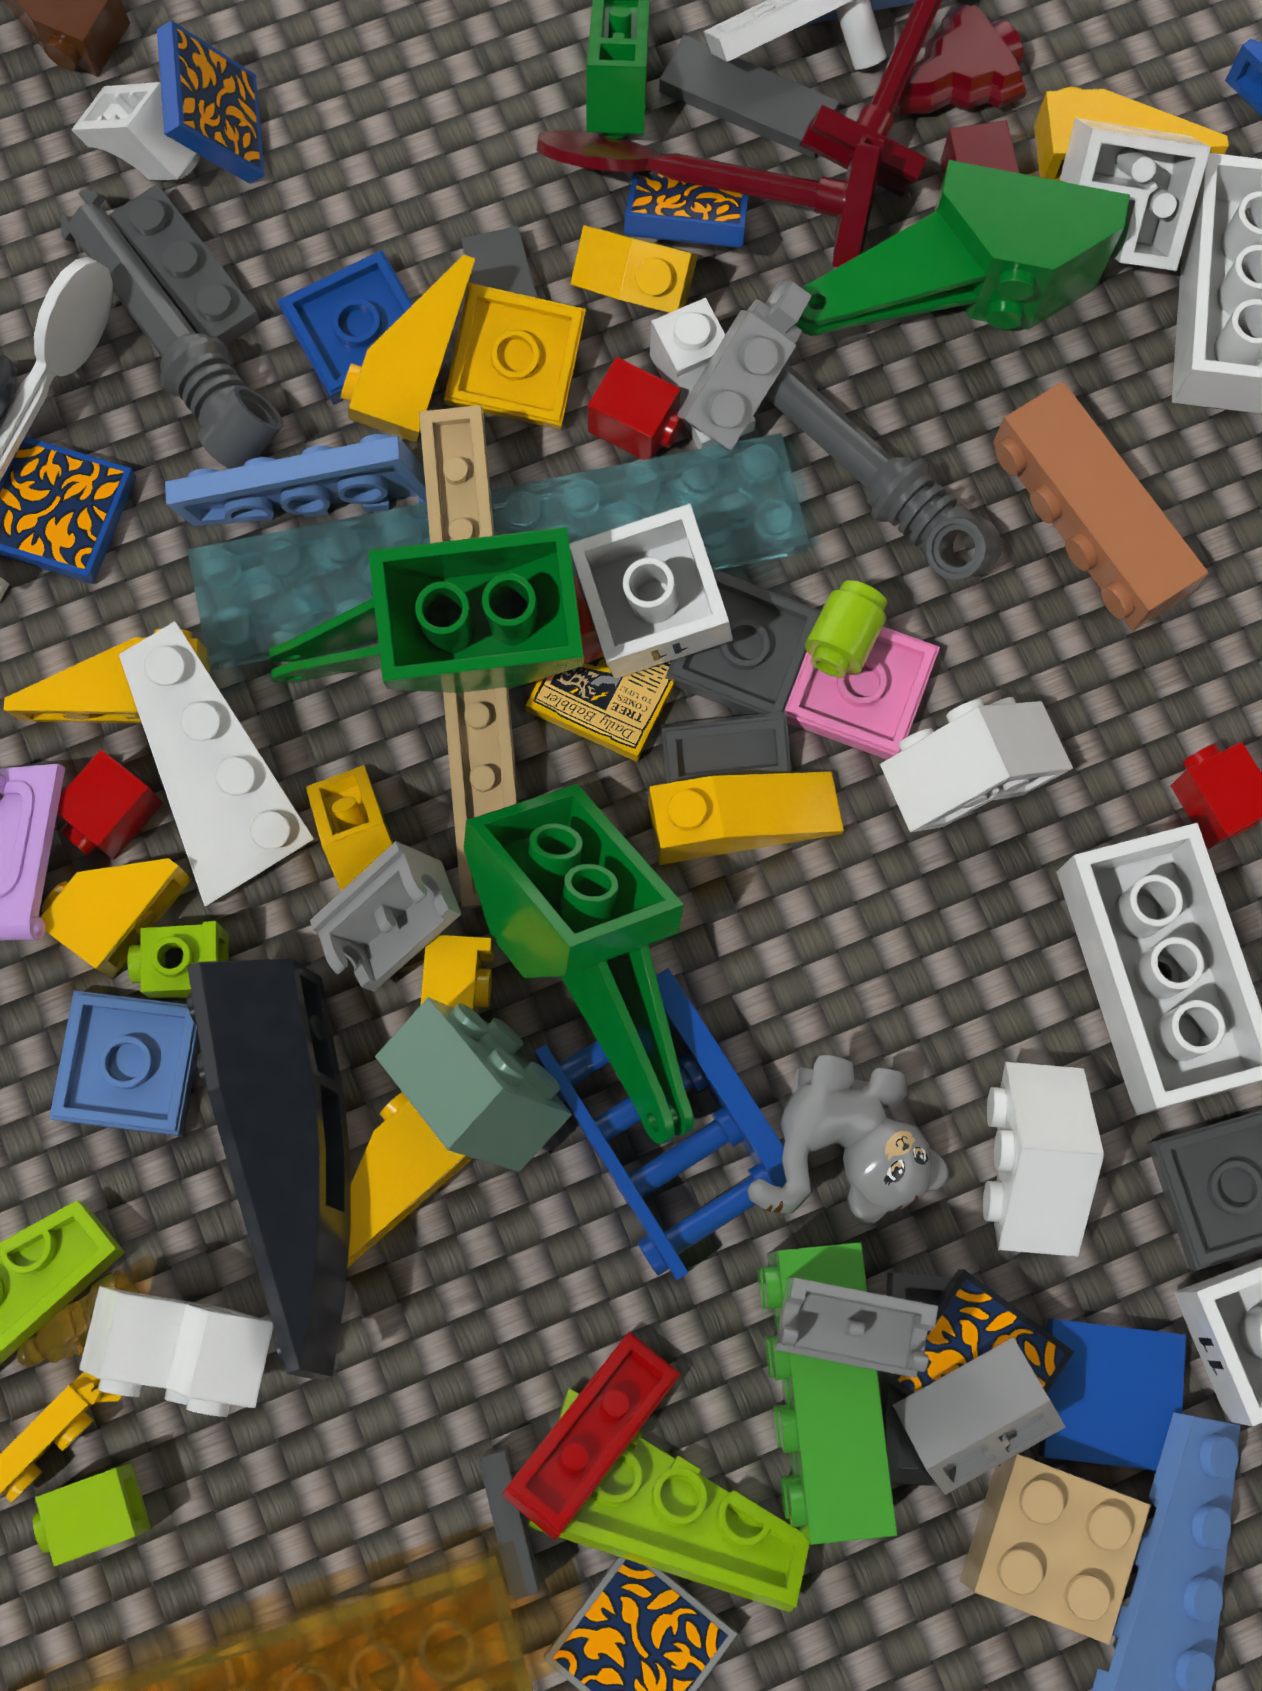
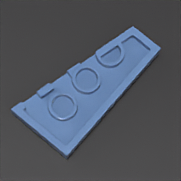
(301, 484)

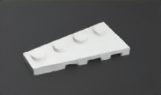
(214, 777)

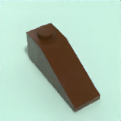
(74, 31)

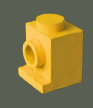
(455, 973)

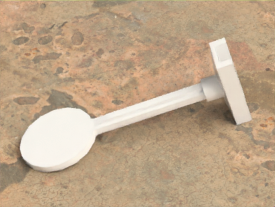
(64, 338)

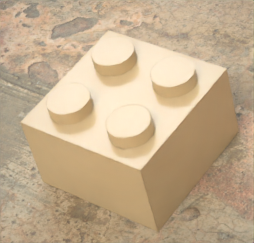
(1055, 1546)

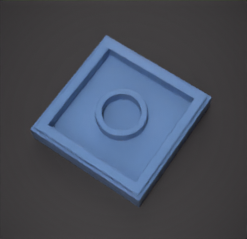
(126, 1064)

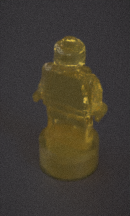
(69, 1328)

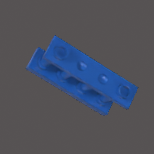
(733, 1123)

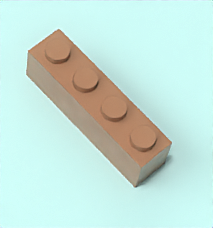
(1097, 507)

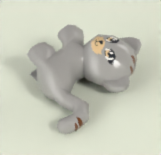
(882, 1157)

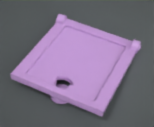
(26, 838)

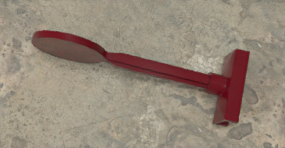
(836, 135)
(846, 199)

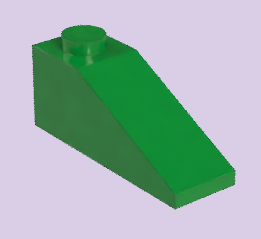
(617, 67)

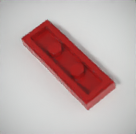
(590, 1436)

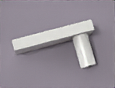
(779, 17)

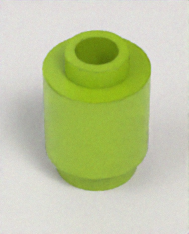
(846, 629)

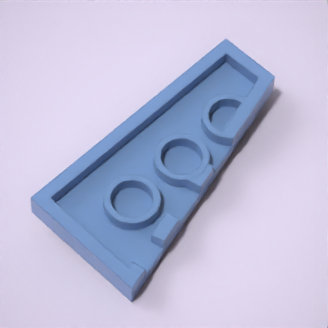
(1177, 1596)

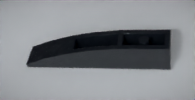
(285, 1141)

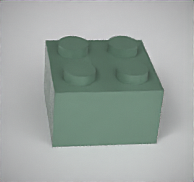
(474, 1084)

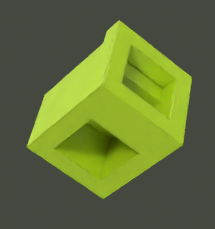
(147, 959)

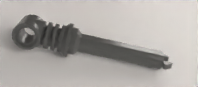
(193, 366)
(895, 486)

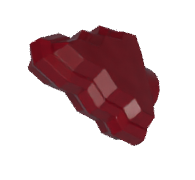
(966, 65)

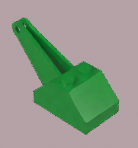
(995, 245)
(453, 617)
(583, 906)

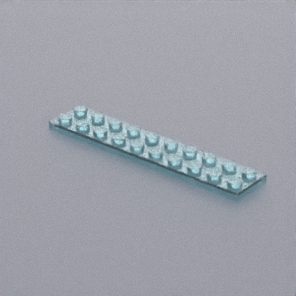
(294, 579)

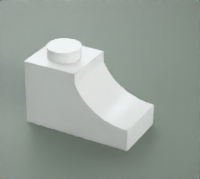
(131, 126)
(682, 349)

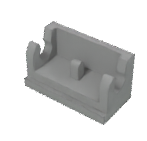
(386, 915)
(855, 1327)
(978, 1416)

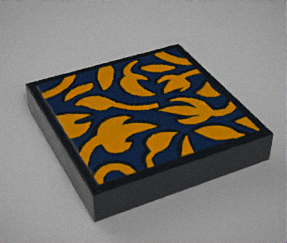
(971, 1323)

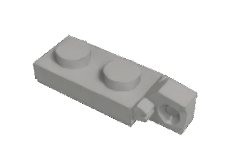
(745, 365)

